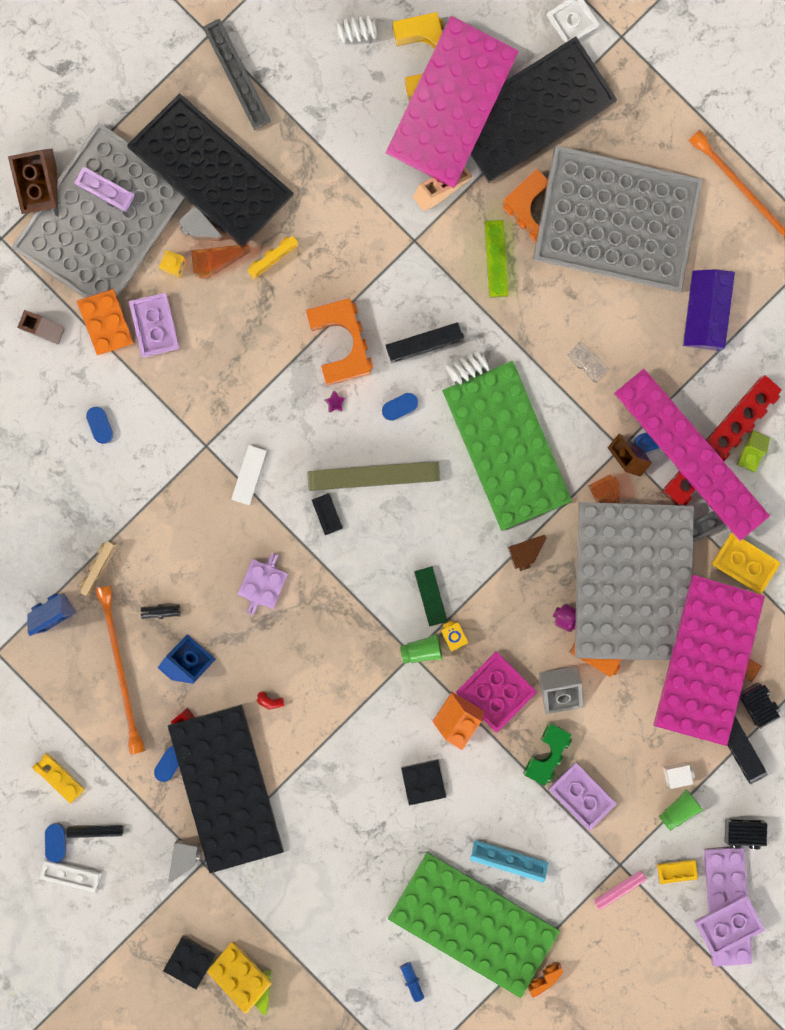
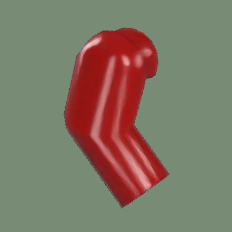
(269, 703)

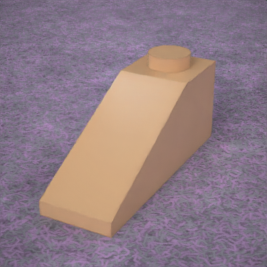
(433, 191)

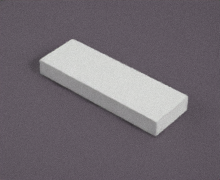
(249, 475)
(70, 875)

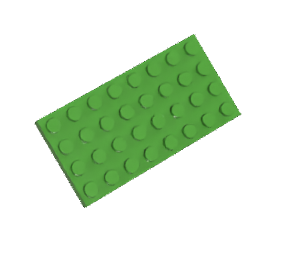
(507, 445)
(473, 924)

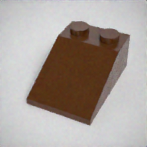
(35, 180)

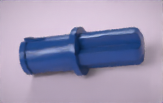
(412, 982)

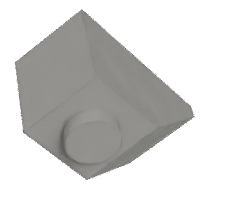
(198, 226)
(183, 858)

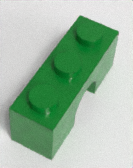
(542, 769)

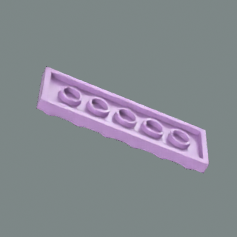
(724, 884)

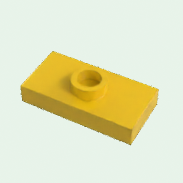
(677, 871)

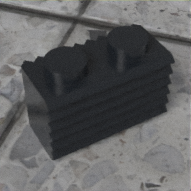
(759, 705)
(745, 833)

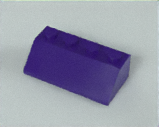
(708, 309)

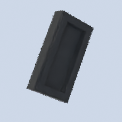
(327, 514)

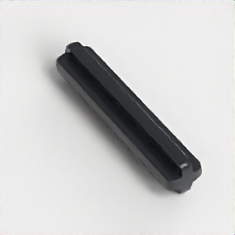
(94, 831)

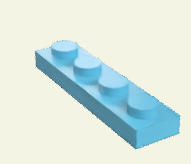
(509, 861)

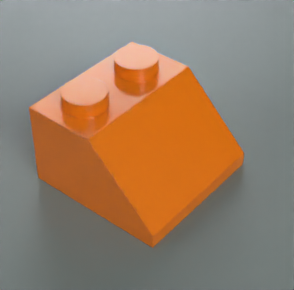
(458, 720)

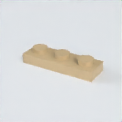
(97, 568)

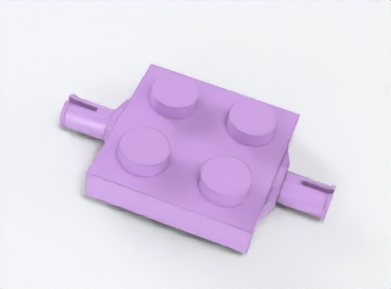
(262, 583)

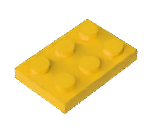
(745, 563)
(239, 977)

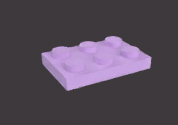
(154, 325)
(582, 796)
(729, 925)

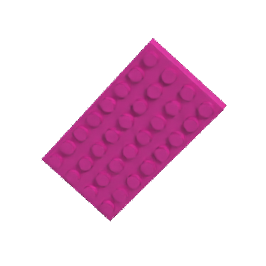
(452, 102)
(709, 660)

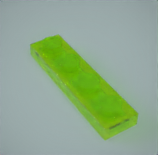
(496, 258)

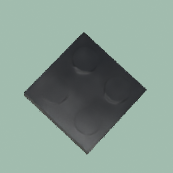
(423, 782)
(189, 962)

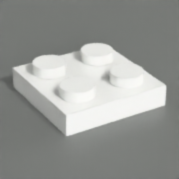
(572, 19)

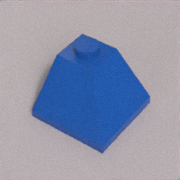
(186, 661)

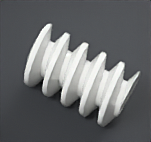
(357, 29)
(467, 367)

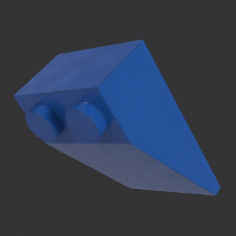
(49, 614)

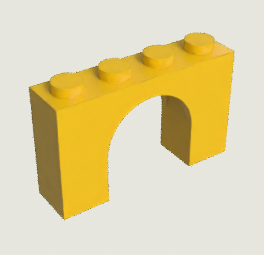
(423, 29)

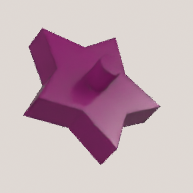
(334, 402)

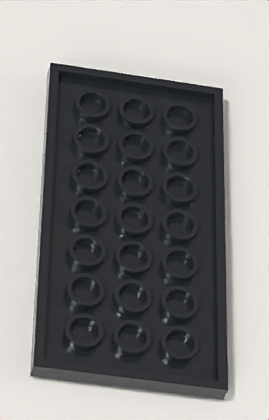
(540, 108)
(210, 170)
(225, 788)

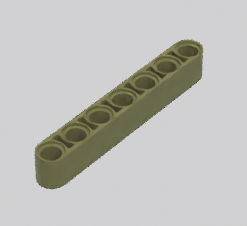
(373, 476)

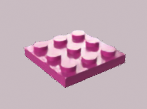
(497, 691)

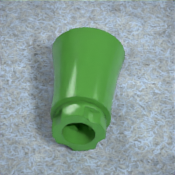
(422, 650)
(680, 810)

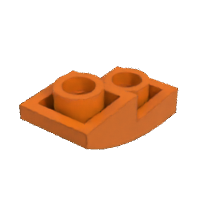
(551, 973)

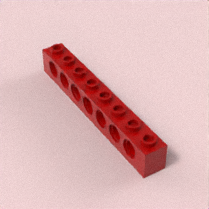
(764, 387)

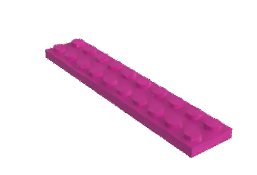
(691, 454)

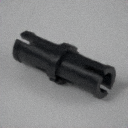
(160, 611)

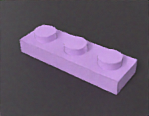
(104, 189)

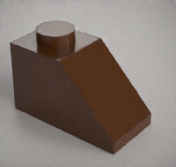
(629, 455)
(526, 552)

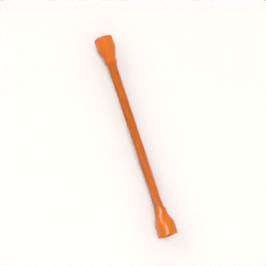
(701, 142)
(135, 743)

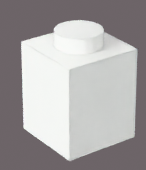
(679, 775)

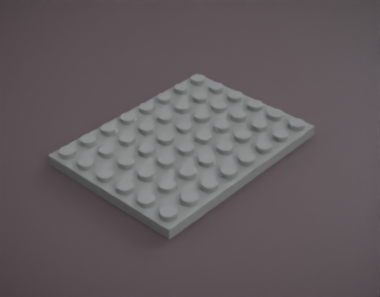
(617, 219)
(86, 238)
(631, 579)

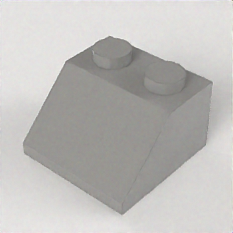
(561, 689)

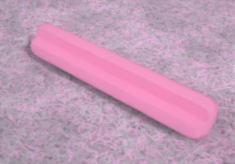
(619, 890)

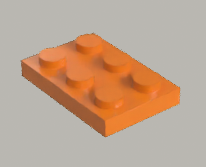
(105, 321)

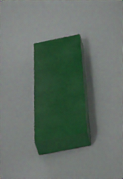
(430, 596)

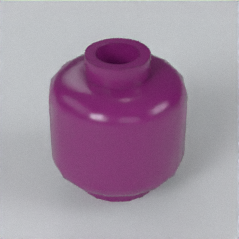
(565, 617)

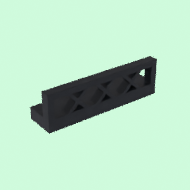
(424, 342)

